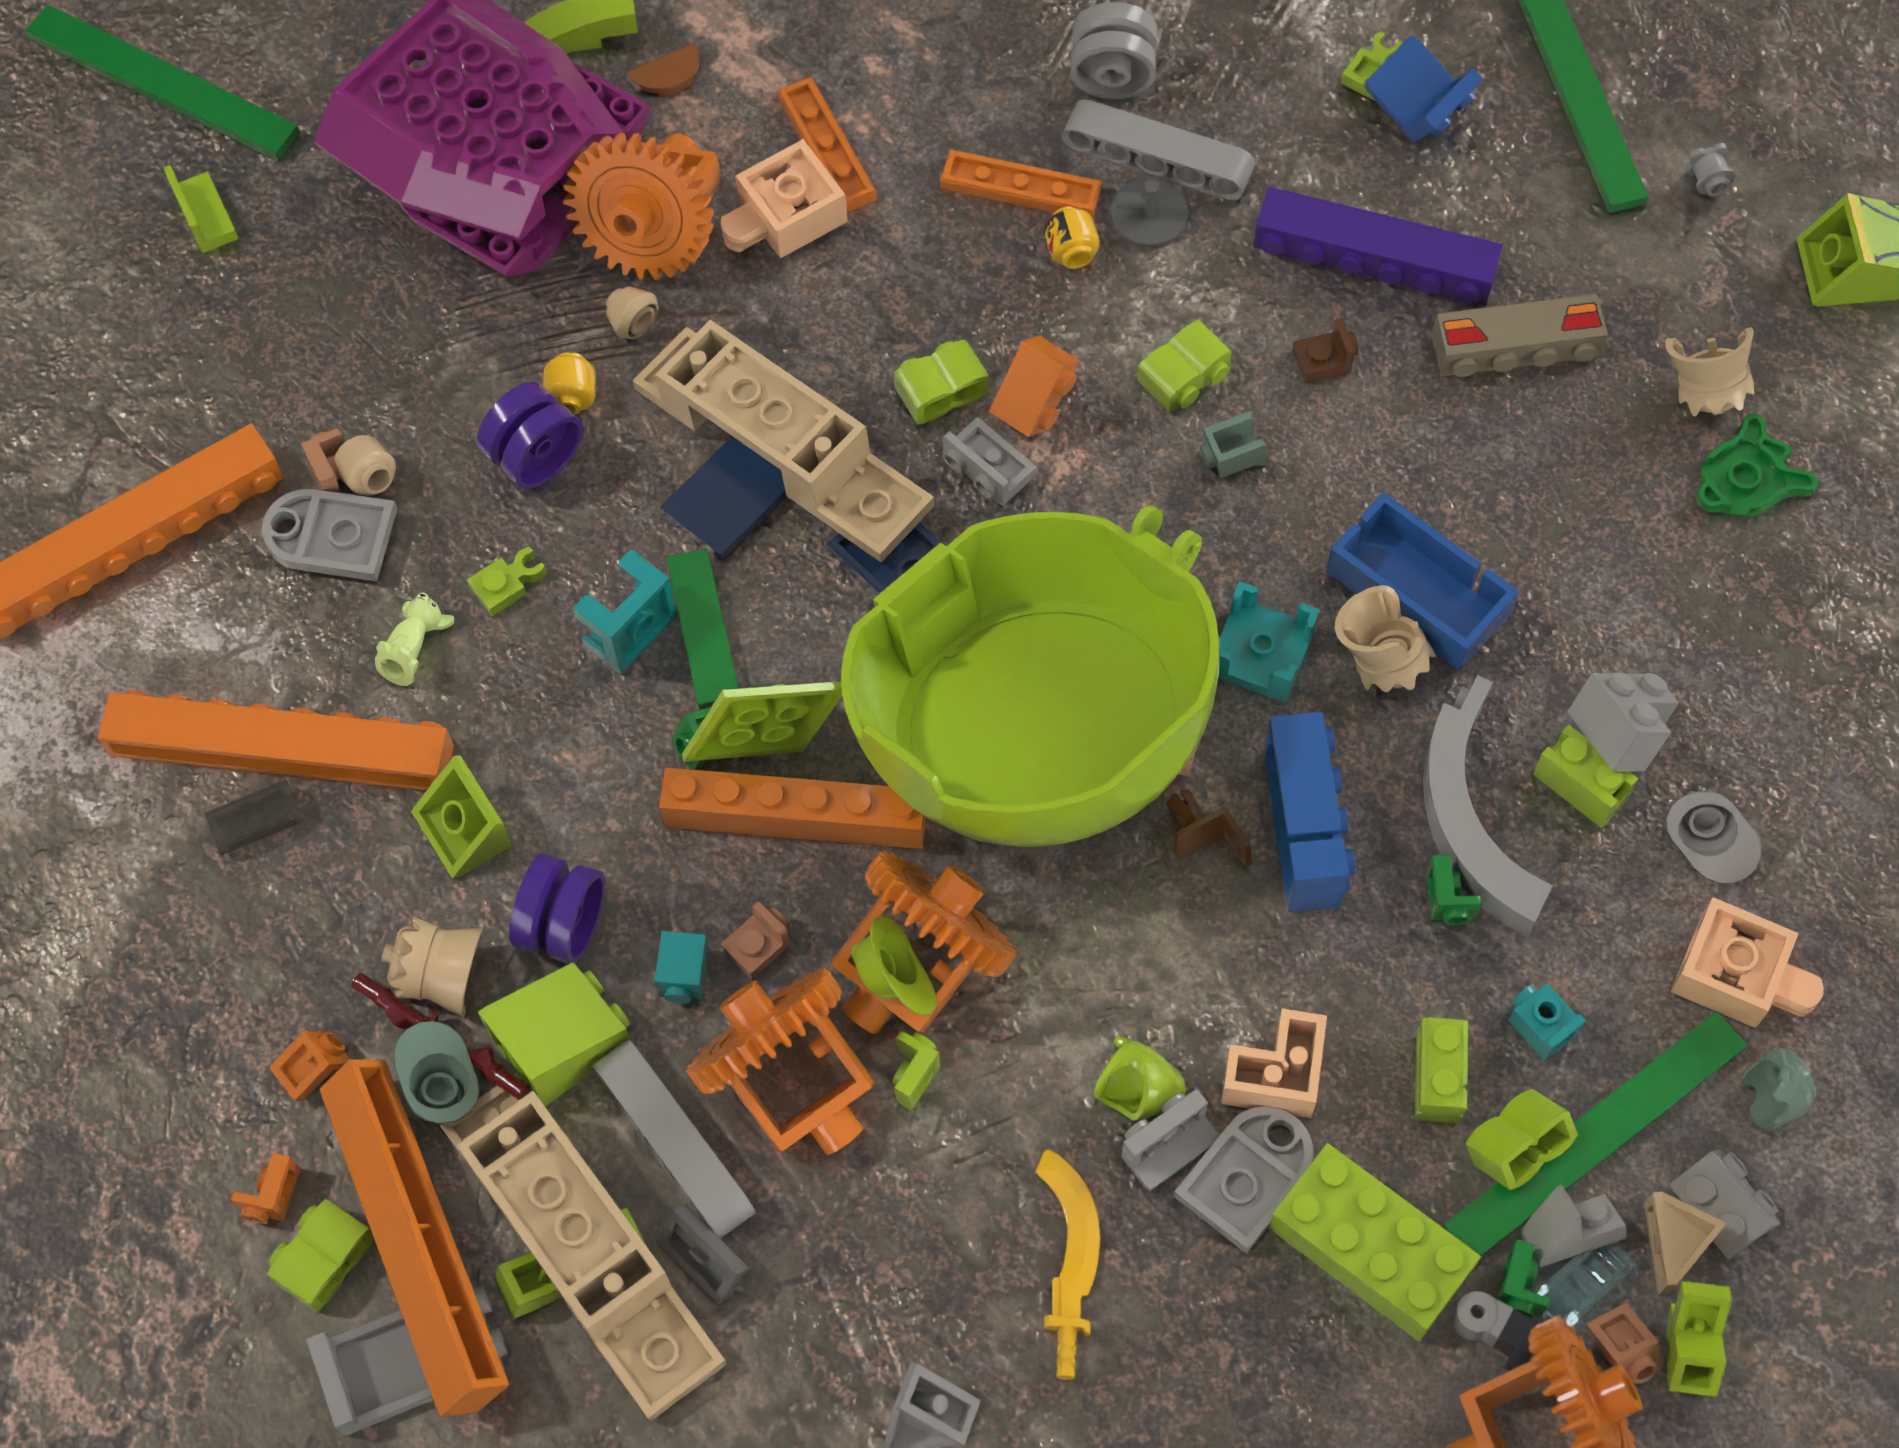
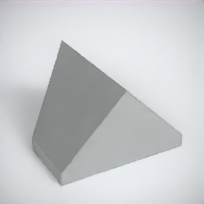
(930, 1412)

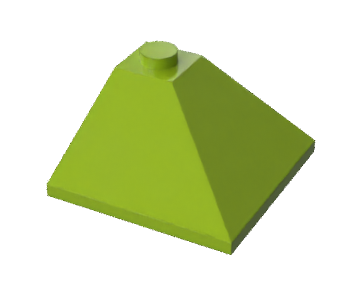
(763, 721)

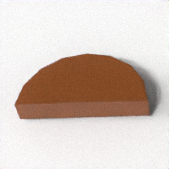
(668, 73)

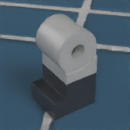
(1496, 1324)

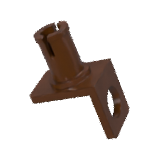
(1203, 830)

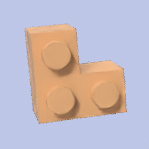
(1283, 1076)

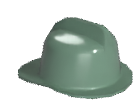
(436, 1072)

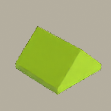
(460, 820)

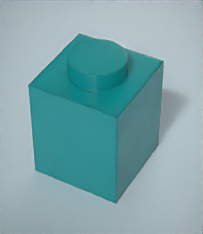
(682, 966)

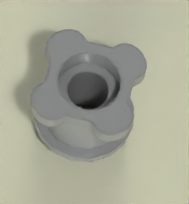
(1710, 170)

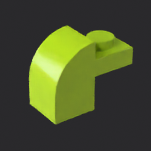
(1695, 1338)

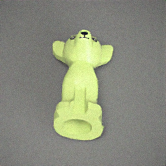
(399, 654)

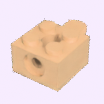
(769, 197)
(1754, 953)

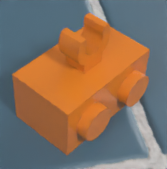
(1035, 386)

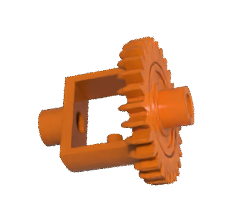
(644, 201)
(942, 909)
(756, 1029)
(1587, 1396)

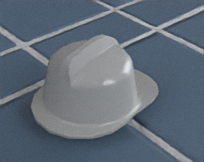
(1714, 836)

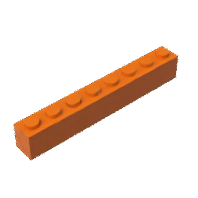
(134, 526)
(274, 740)
(413, 1238)

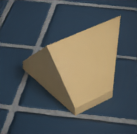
(1676, 1237)

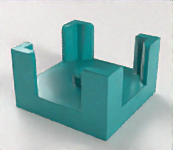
(636, 623)
(1264, 646)

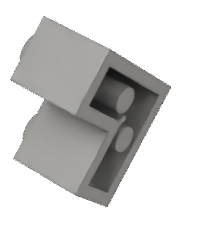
(1624, 717)

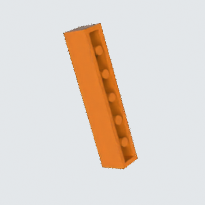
(789, 808)

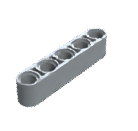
(1158, 149)
(673, 1139)

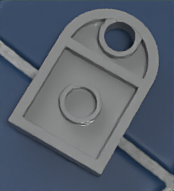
(331, 532)
(1247, 1175)

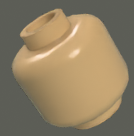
(365, 465)

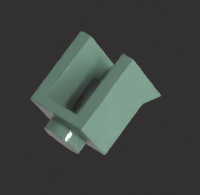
(1233, 446)

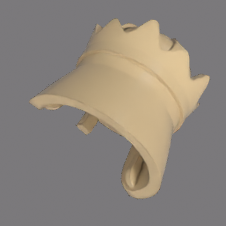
(1713, 377)
(1384, 644)
(432, 963)

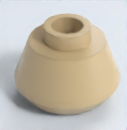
(631, 311)

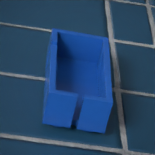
(1427, 574)
(1307, 812)

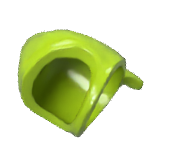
(1138, 1081)

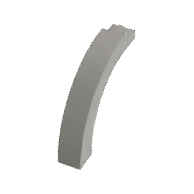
(1484, 870)

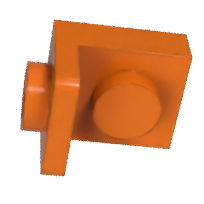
(309, 1062)
(275, 1191)

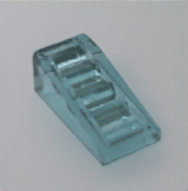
(1569, 1301)

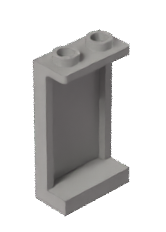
(376, 1370)

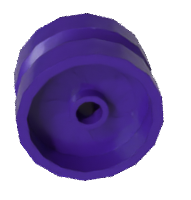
(529, 435)
(557, 908)

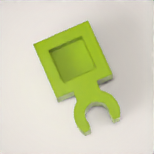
(1366, 63)
(502, 584)

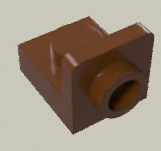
(1326, 353)

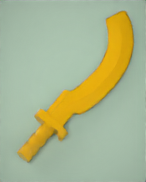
(1079, 1260)

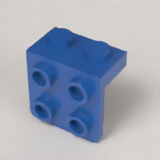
(1420, 90)

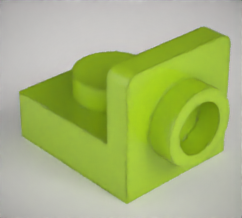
(914, 1076)

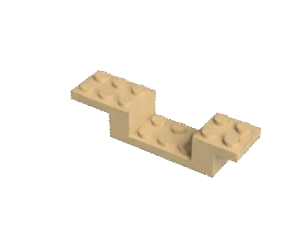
(800, 432)
(586, 1248)

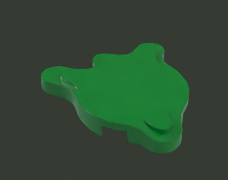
(1750, 473)

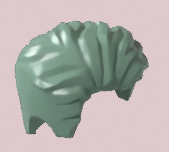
(1782, 1089)

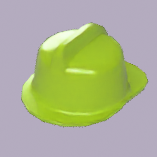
(891, 967)

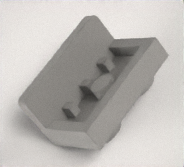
(988, 460)
(1169, 1141)
(1719, 1188)

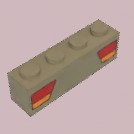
(1519, 335)

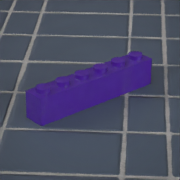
(1377, 246)

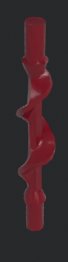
(405, 1018)

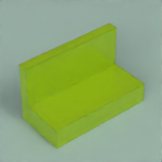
(203, 210)

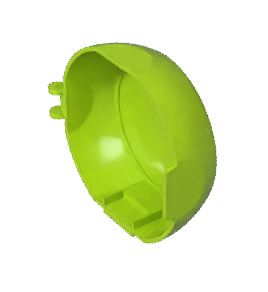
(1036, 676)

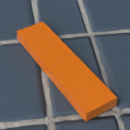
(823, 135)
(1018, 183)

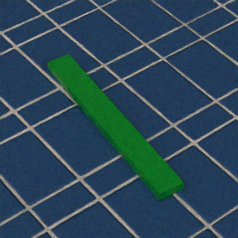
(163, 82)
(1585, 104)
(1602, 1132)

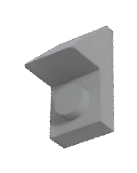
(1568, 1229)

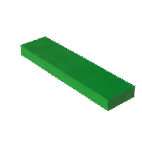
(702, 625)

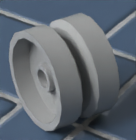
(1114, 50)

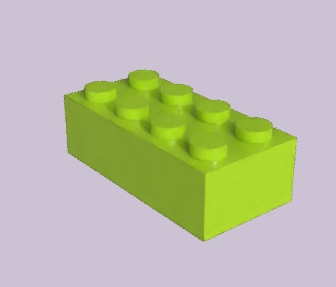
(1373, 1242)

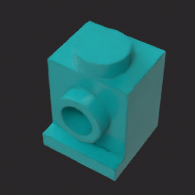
(1544, 1034)

